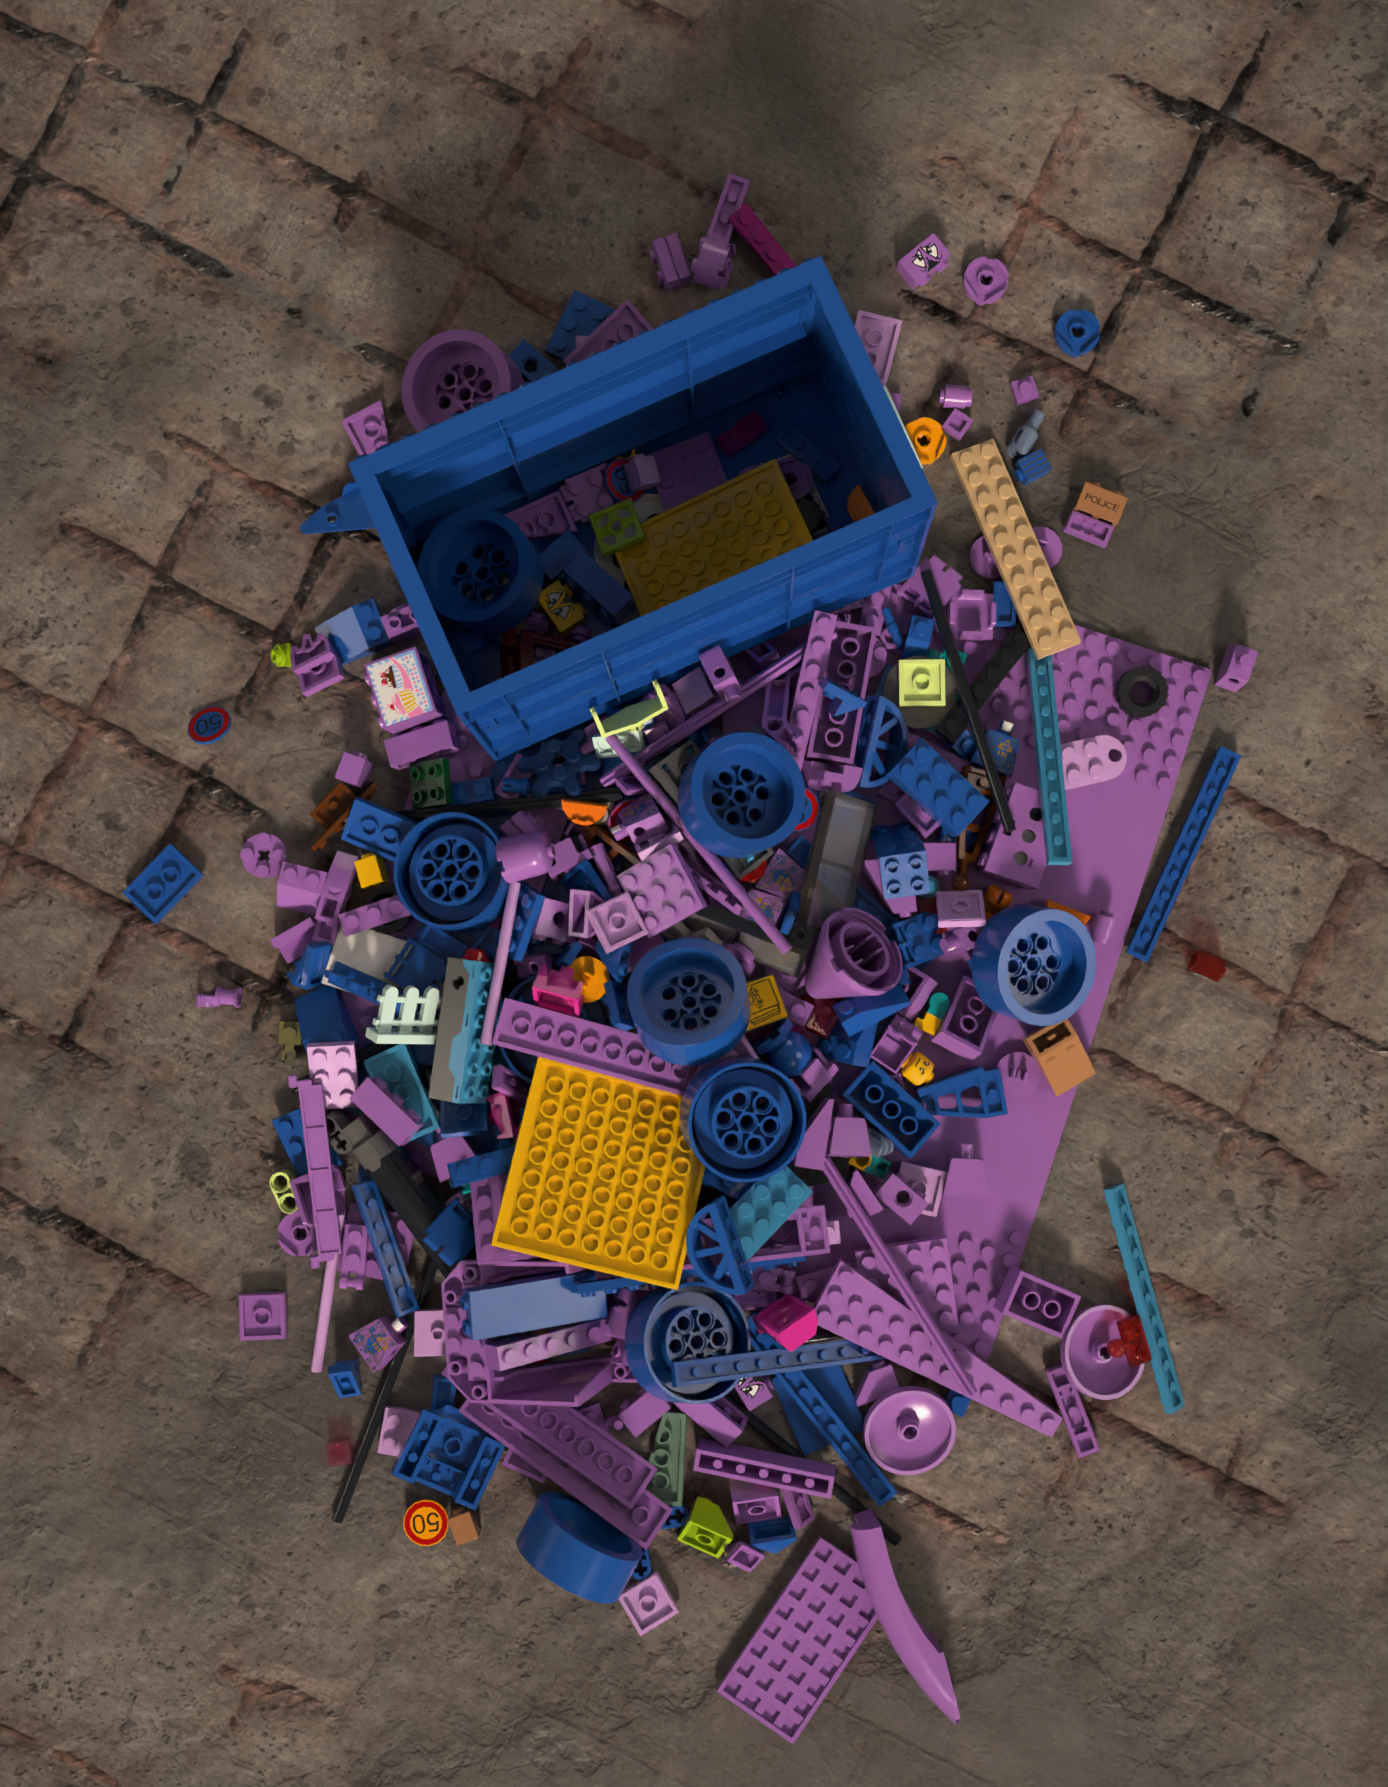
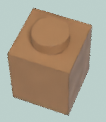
(464, 1524)

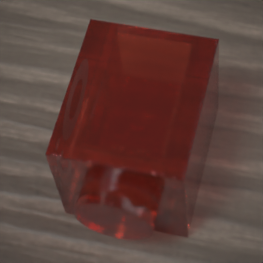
(1206, 966)

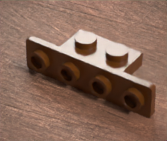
(335, 809)

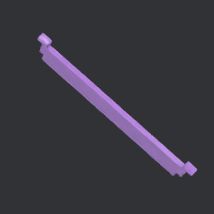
(319, 1169)

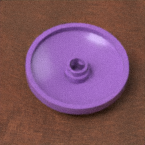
(1087, 1358)
(909, 1430)

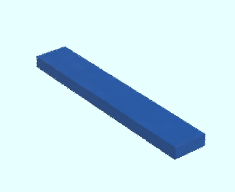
(385, 1247)

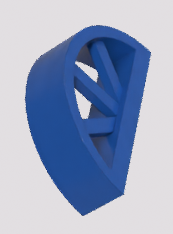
(868, 736)
(730, 1246)

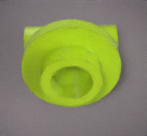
(281, 655)

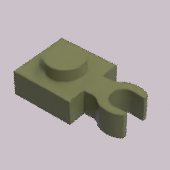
(290, 1036)

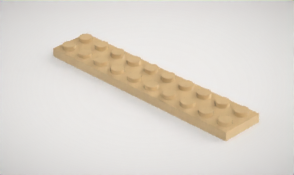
(1015, 549)

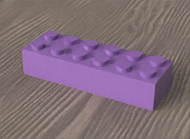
(848, 664)

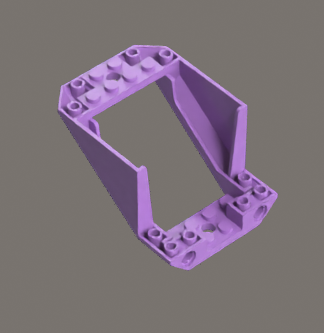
(545, 1384)

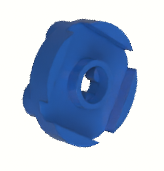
(1074, 345)

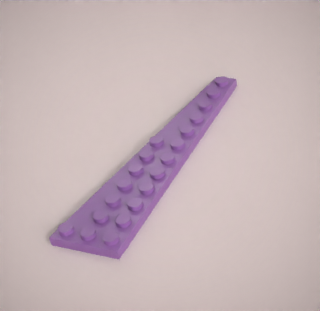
(881, 1323)

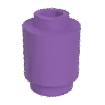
(955, 396)
(1103, 927)

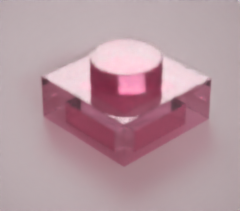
(339, 1452)

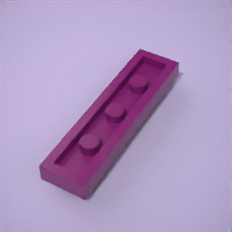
(760, 240)

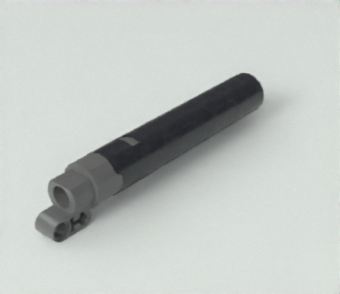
(395, 1177)

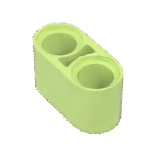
(282, 1192)

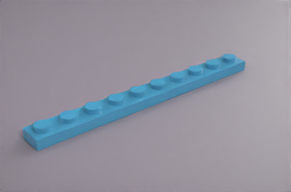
(1049, 760)
(1144, 1297)

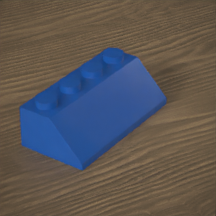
(889, 1109)

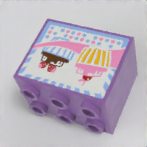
(404, 691)

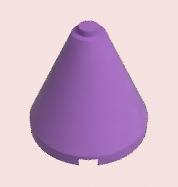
(853, 957)

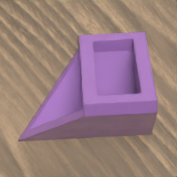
(578, 921)

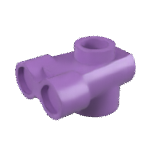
(532, 964)

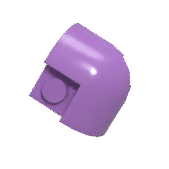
(830, 776)

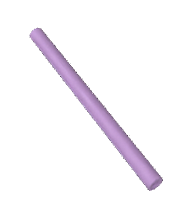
(500, 963)
(325, 1307)

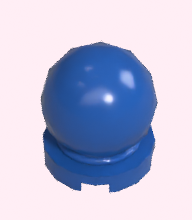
(785, 1049)

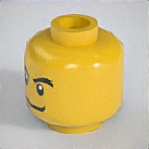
(917, 1069)

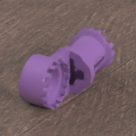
(221, 996)

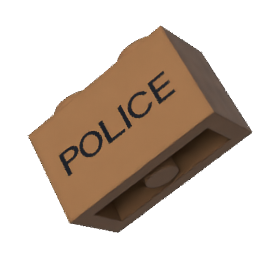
(1100, 503)

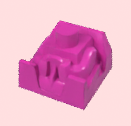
(558, 991)
(505, 1114)
(787, 1321)

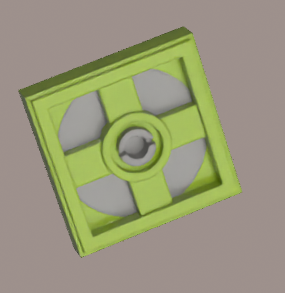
(617, 527)

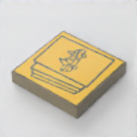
(765, 1002)

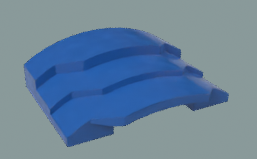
(449, 1455)

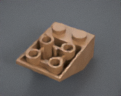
(1059, 1055)

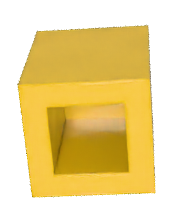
(371, 871)

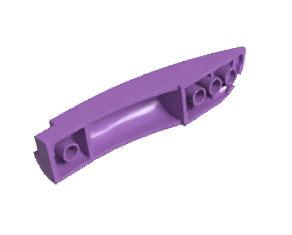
(909, 1638)

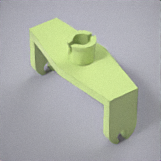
(632, 715)

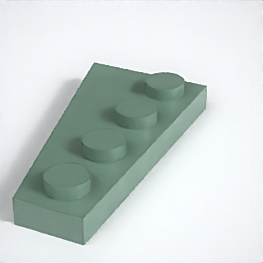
(669, 1458)

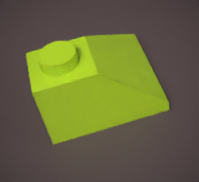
(706, 1528)

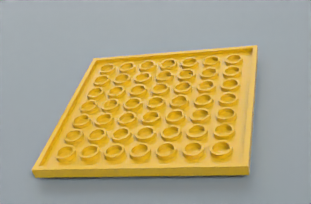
(600, 1177)

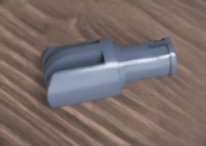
(1025, 436)
(879, 1144)

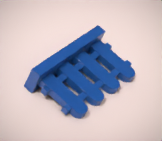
(358, 982)

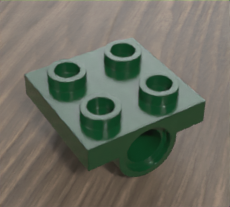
(430, 783)

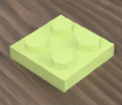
(921, 683)

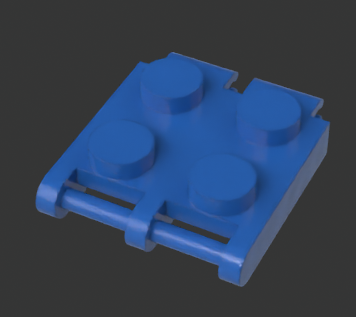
(919, 938)
(417, 968)
(451, 1233)

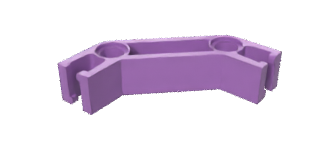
(777, 708)

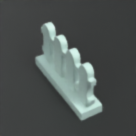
(404, 1033)

